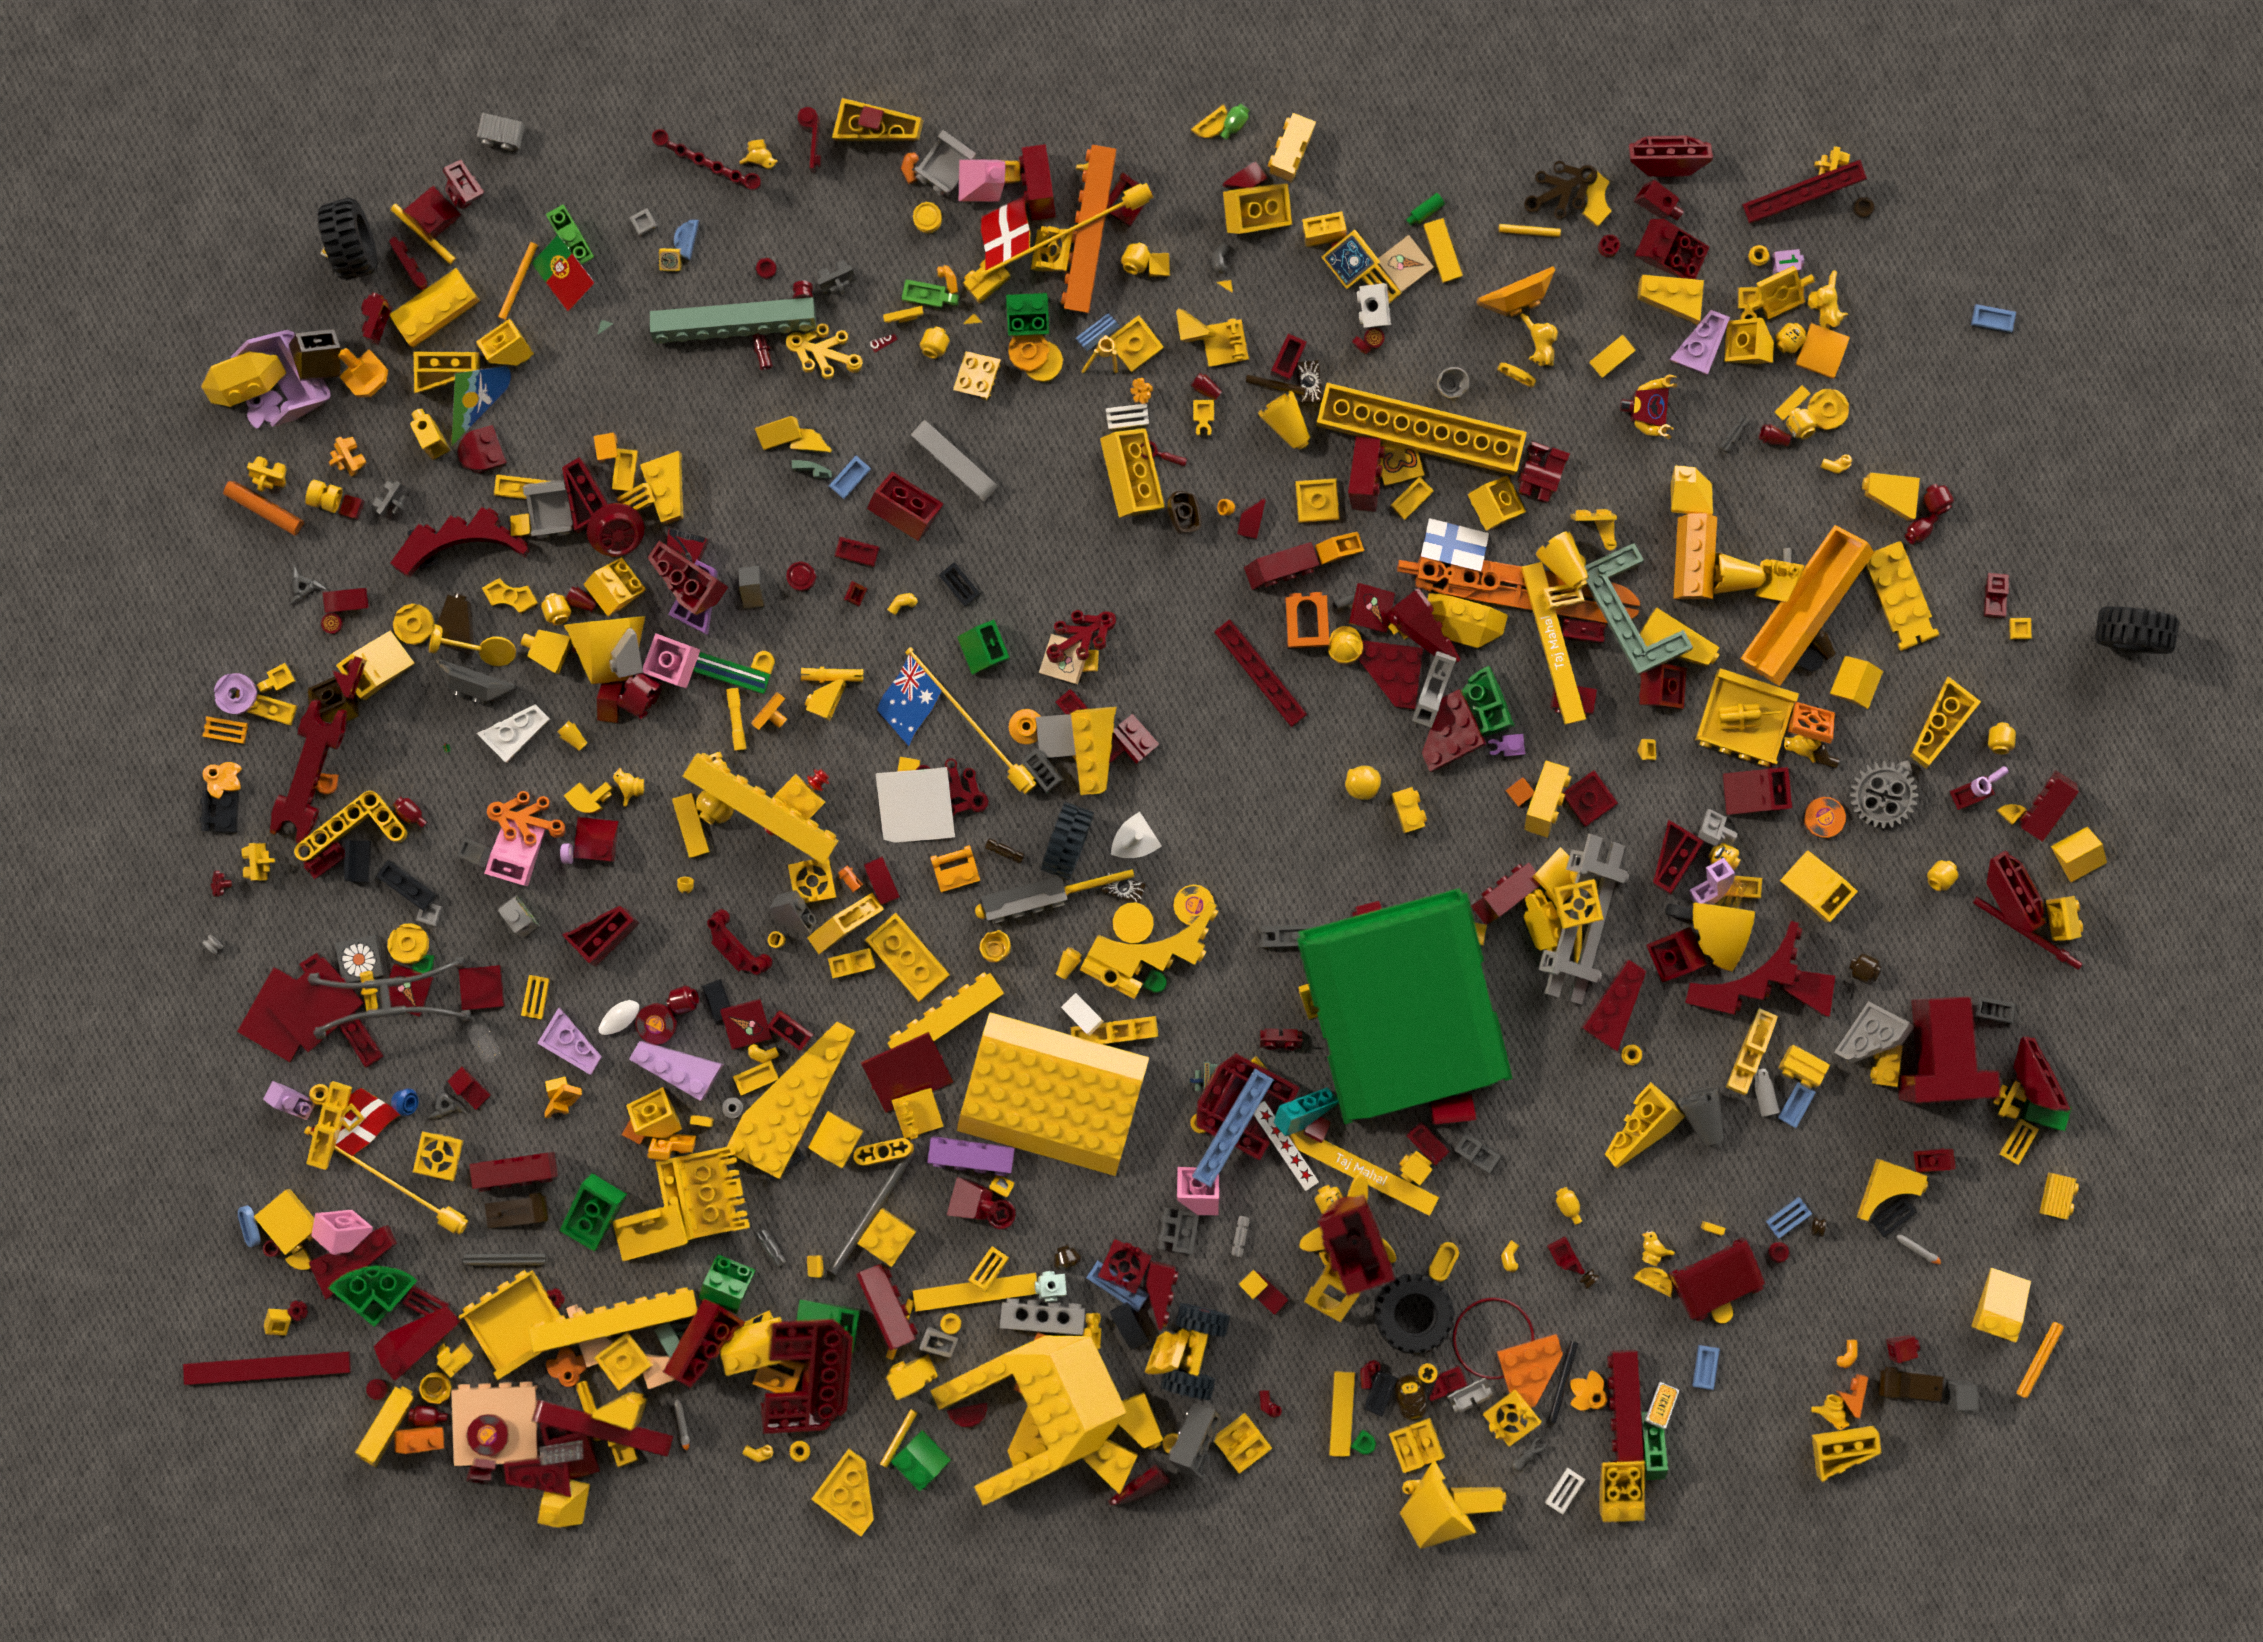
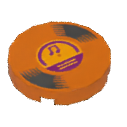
(1824, 817)

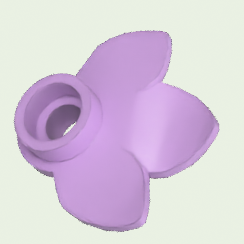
(265, 410)

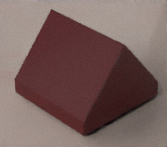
(855, 593)

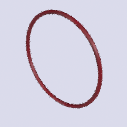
(1462, 1314)

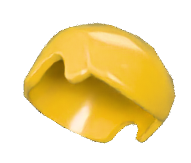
(994, 952)
(430, 1385)

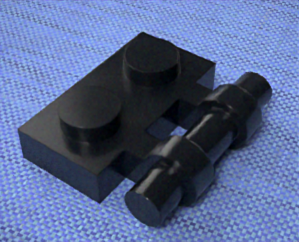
(226, 811)

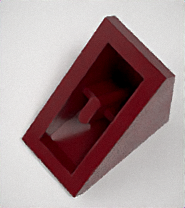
(606, 701)

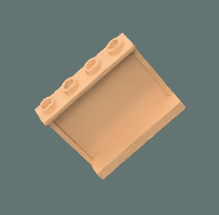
(508, 1402)

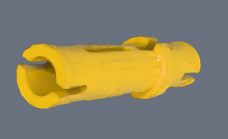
(831, 674)

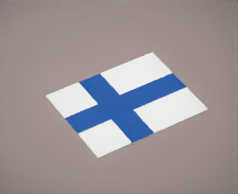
(1455, 544)

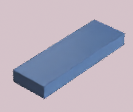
(1135, 1300)

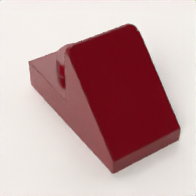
(350, 682)
(1964, 796)
(469, 1088)
(1934, 1160)

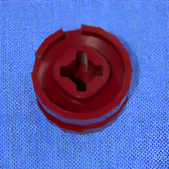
(801, 576)
(1004, 1215)

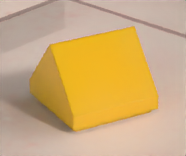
(553, 1085)

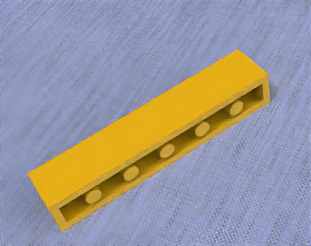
(953, 1010)

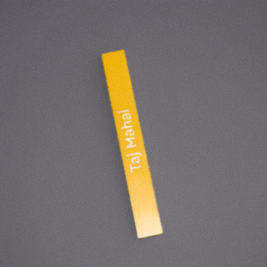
(1553, 645)
(1376, 1177)

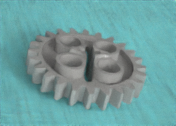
(1878, 811)

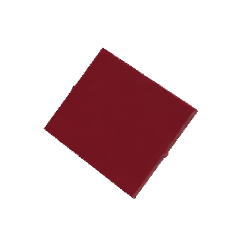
(307, 1006)
(261, 1023)
(906, 1070)

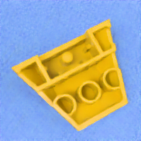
(597, 640)
(1433, 1513)

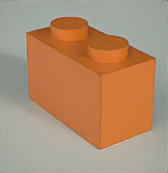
(418, 1439)

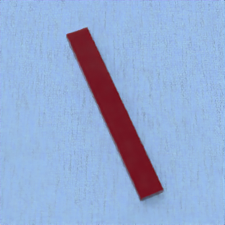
(266, 1368)

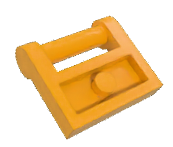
(957, 875)
(779, 1381)

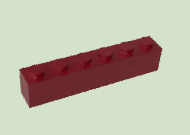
(1625, 1405)

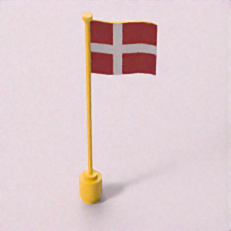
(1008, 232)
(377, 1117)

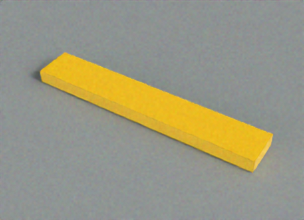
(968, 1293)

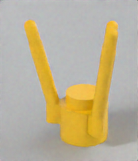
(1104, 349)

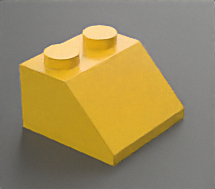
(1496, 502)
(835, 1139)

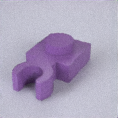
(1510, 744)

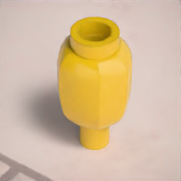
(1568, 1204)

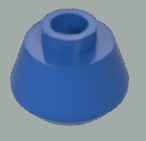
(405, 1102)

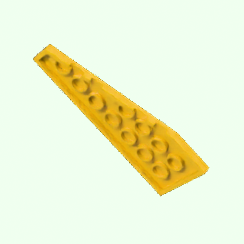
(781, 1115)

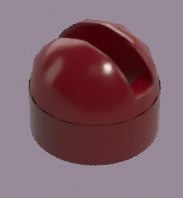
(267, 1252)

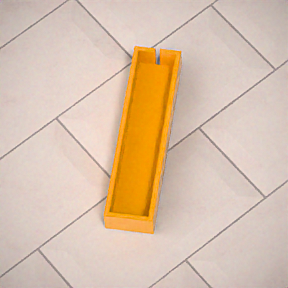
(1810, 605)

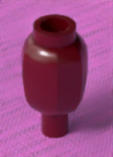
(1920, 529)
(409, 811)
(426, 1416)

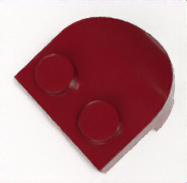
(480, 450)

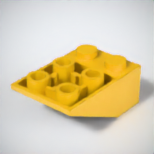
(384, 663)
(1818, 886)
(1622, 1492)

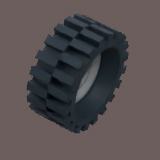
(1067, 841)

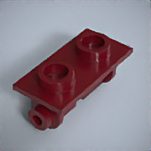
(325, 860)
(1271, 1040)

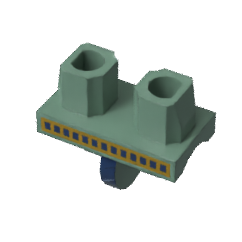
(1208, 1071)

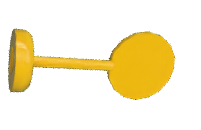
(493, 650)

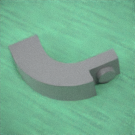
(1433, 689)

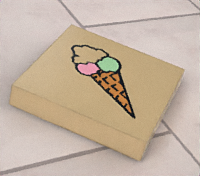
(1405, 263)
(1069, 668)

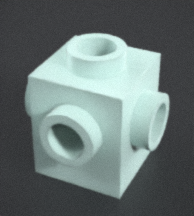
(1057, 1283)

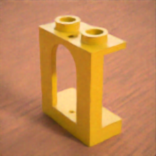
(1325, 1303)

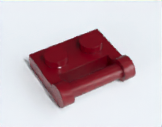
(1123, 214)

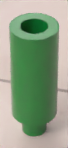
(1425, 209)

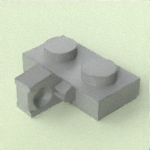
(1713, 829)

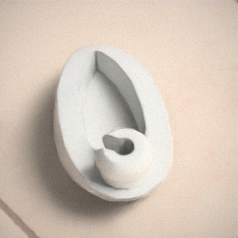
(619, 1017)

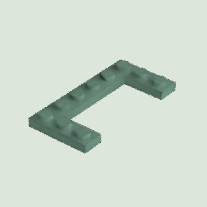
(1639, 655)

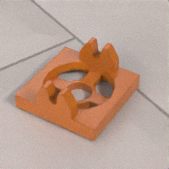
(1824, 717)

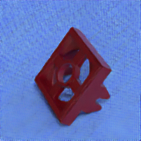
(1118, 1246)

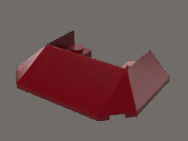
(826, 1375)

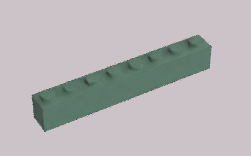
(732, 320)

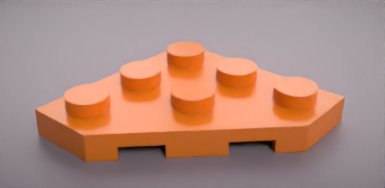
(1530, 1367)

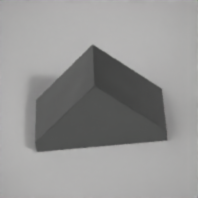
(751, 587)

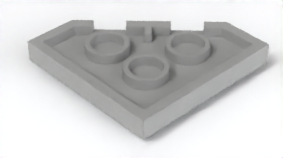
(1873, 1033)

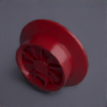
(615, 529)

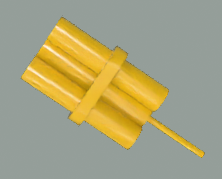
(1741, 716)

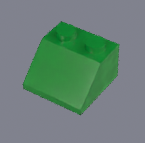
(920, 1460)

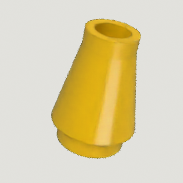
(572, 735)
(1068, 962)

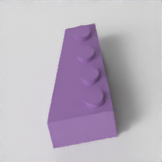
(971, 1155)

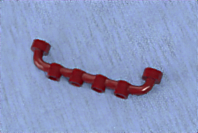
(751, 180)

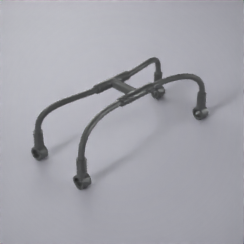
(387, 1010)

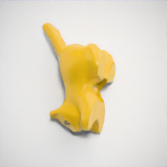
(1826, 302)
(1543, 337)

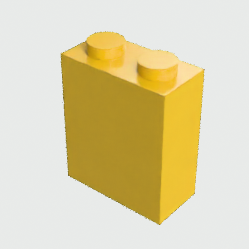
(287, 1222)

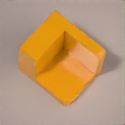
(606, 446)

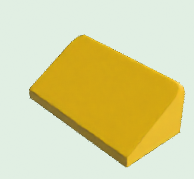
(778, 432)

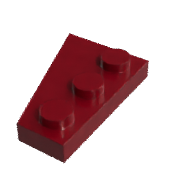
(531, 1474)

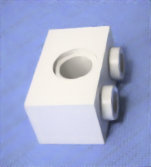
(1381, 316)

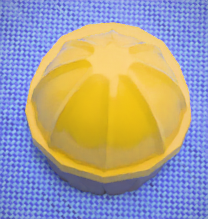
(1345, 645)

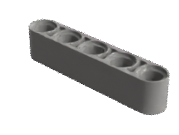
(954, 460)

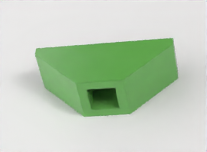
(570, 234)

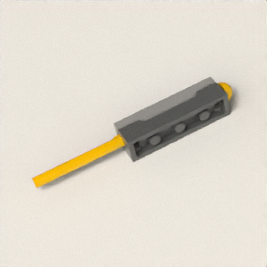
(1036, 896)

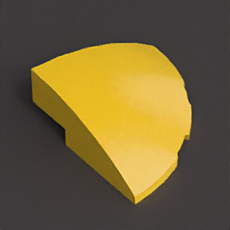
(1723, 932)

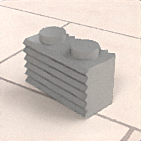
(500, 131)

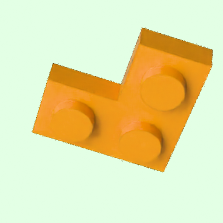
(662, 1147)

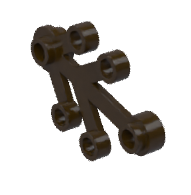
(1563, 187)

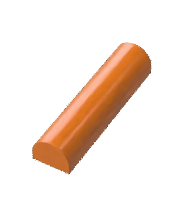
(263, 507)

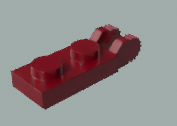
(409, 264)

